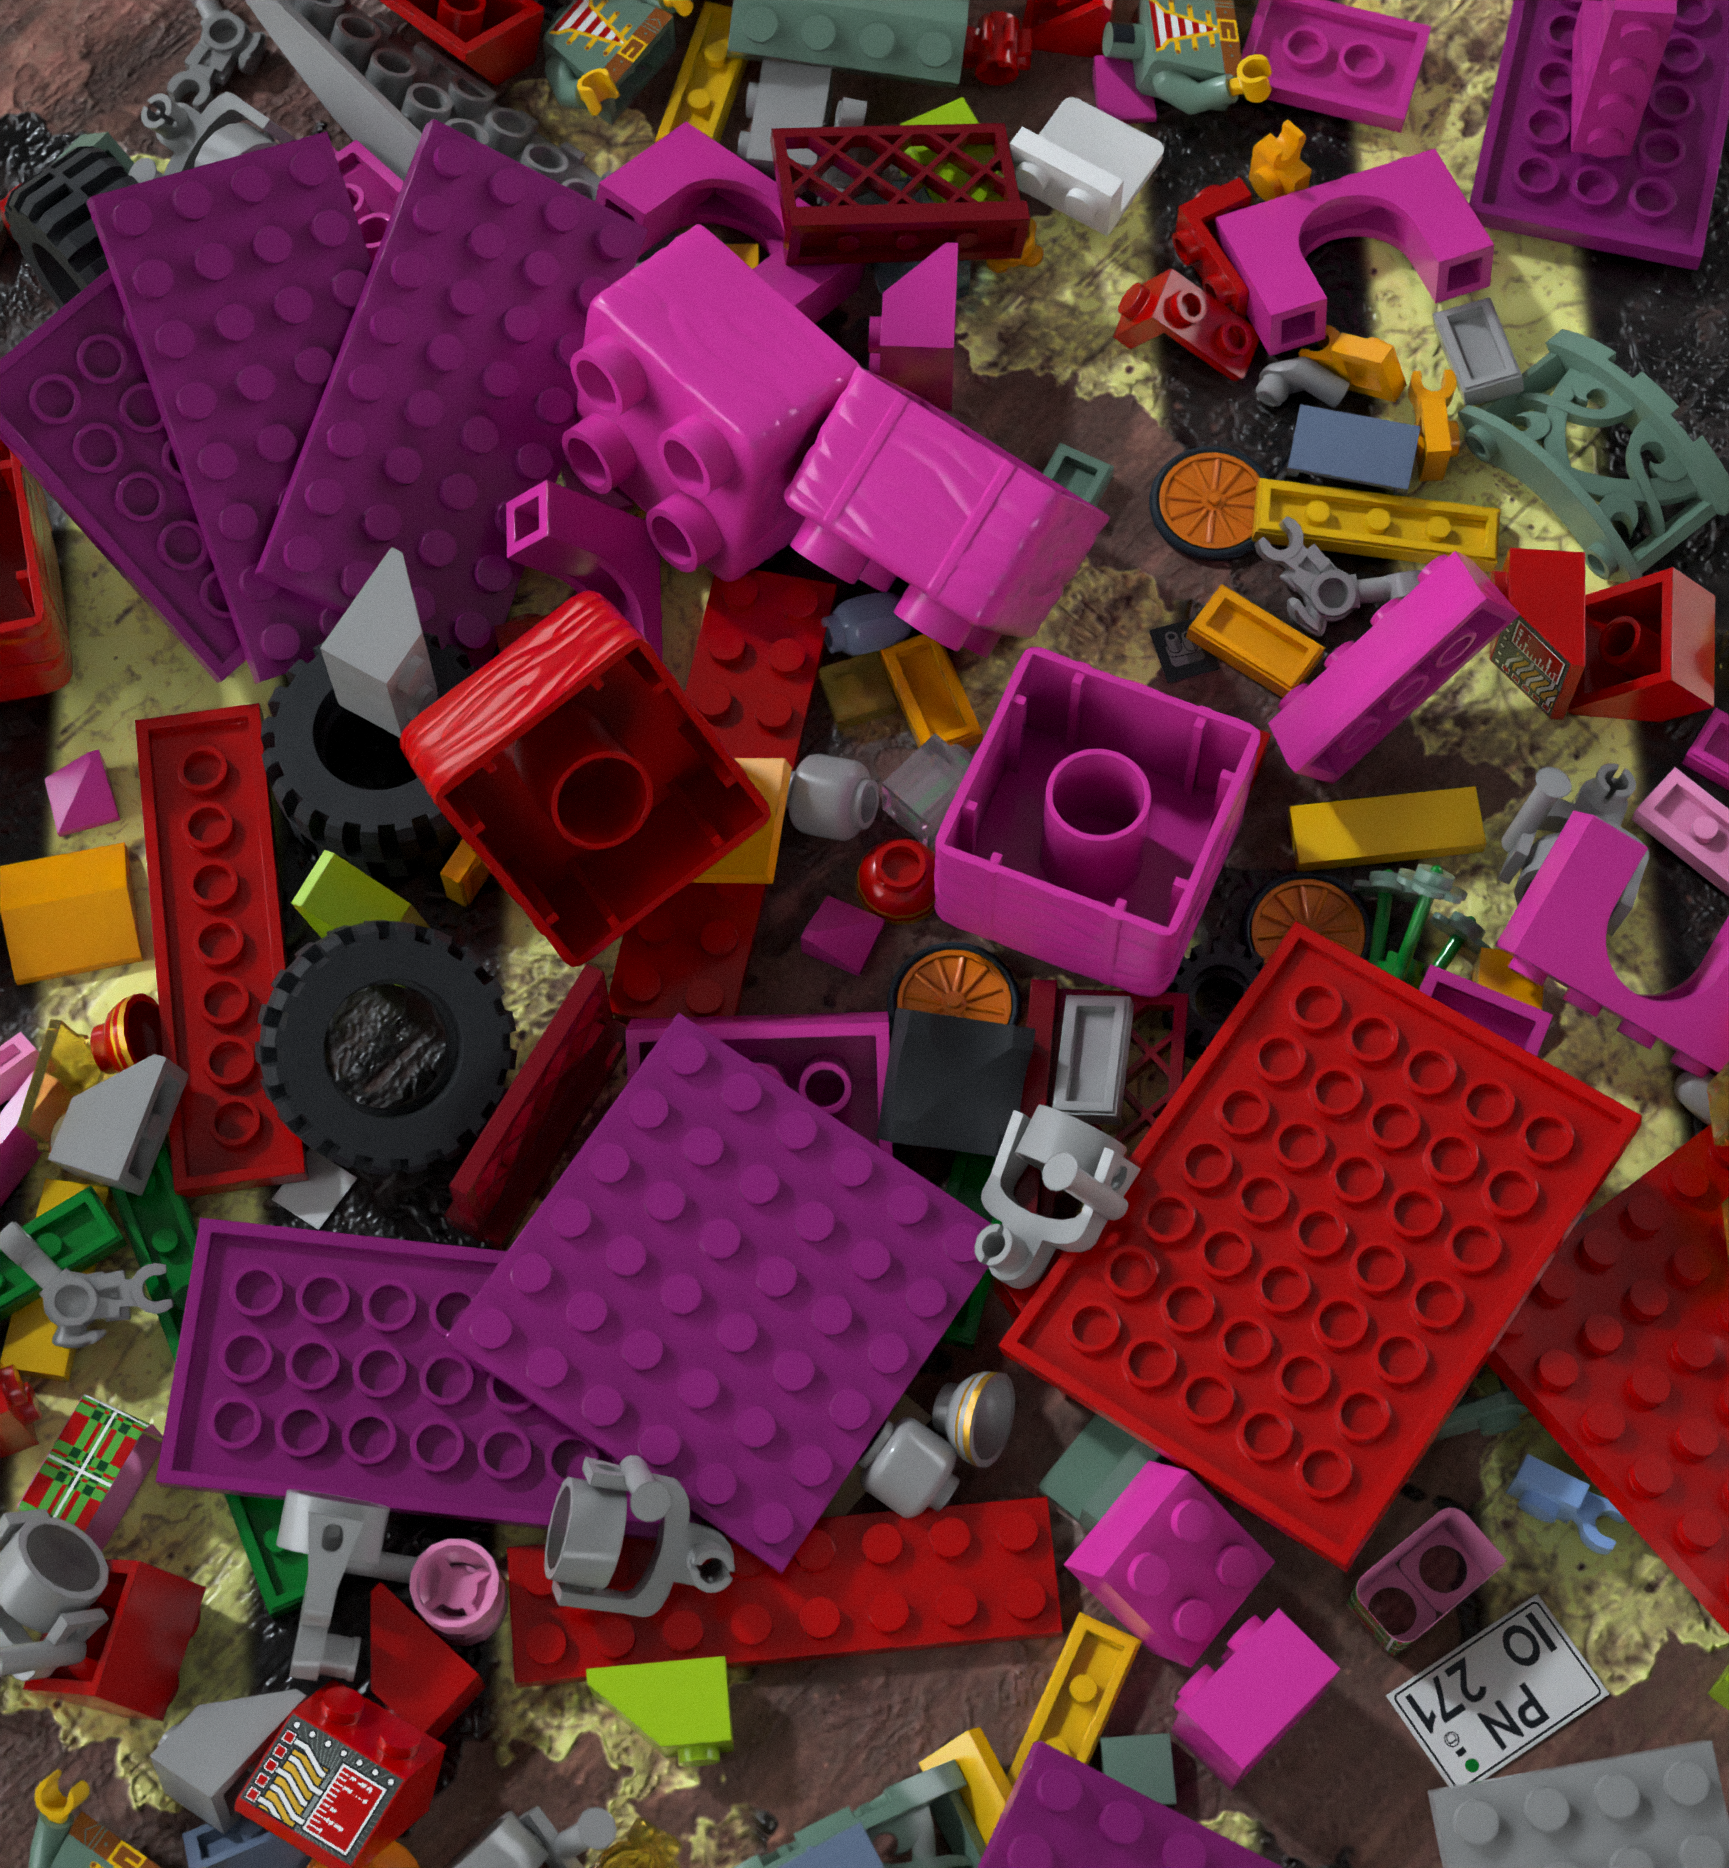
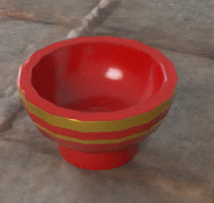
(897, 881)
(127, 1035)

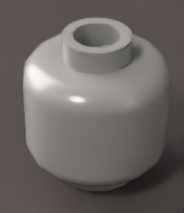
(832, 797)
(909, 1468)

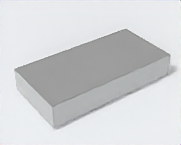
(1478, 352)
(1094, 1058)

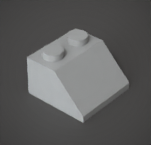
(380, 651)

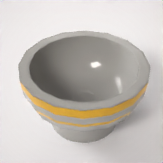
(976, 1416)

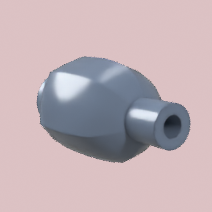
(865, 625)

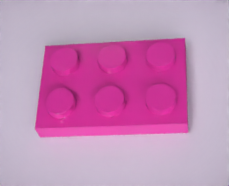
(1339, 59)

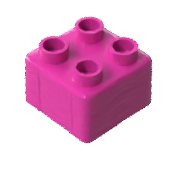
(702, 403)
(944, 509)
(1093, 822)

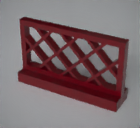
(903, 227)
(1047, 1016)
(538, 1115)

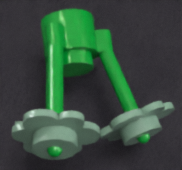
(1421, 887)

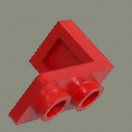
(1197, 245)
(1190, 318)

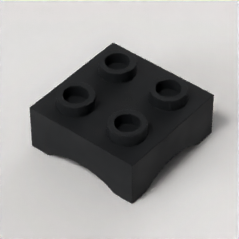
(953, 1081)

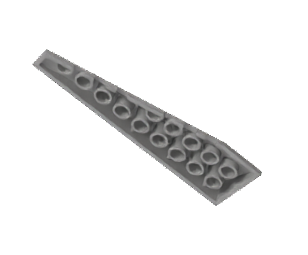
(390, 90)

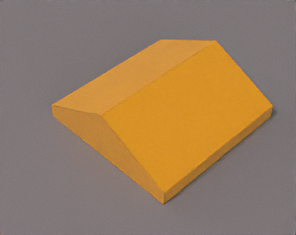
(69, 914)

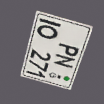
(1497, 1694)

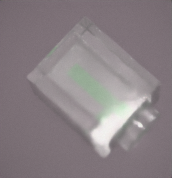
(925, 786)

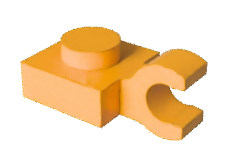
(1277, 166)
(1364, 362)
(1437, 436)

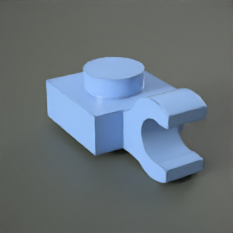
(1554, 1495)

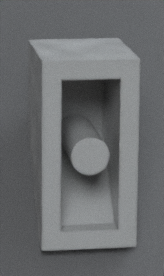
(120, 1125)
(217, 1750)

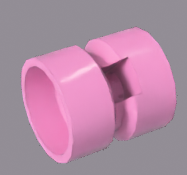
(459, 1591)

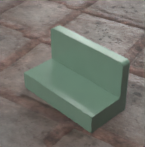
(1095, 1471)

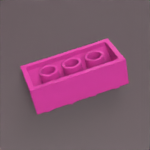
(1390, 668)

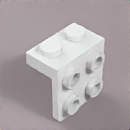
(1085, 164)

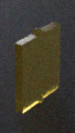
(61, 1072)

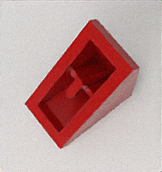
(1068, 25)

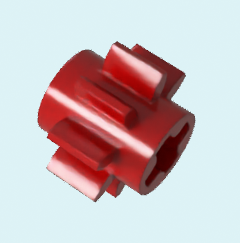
(997, 48)

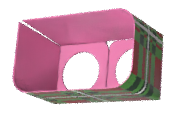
(94, 1469)
(1447, 1528)

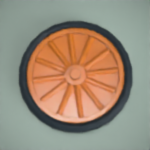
(1207, 502)
(1313, 901)
(956, 982)

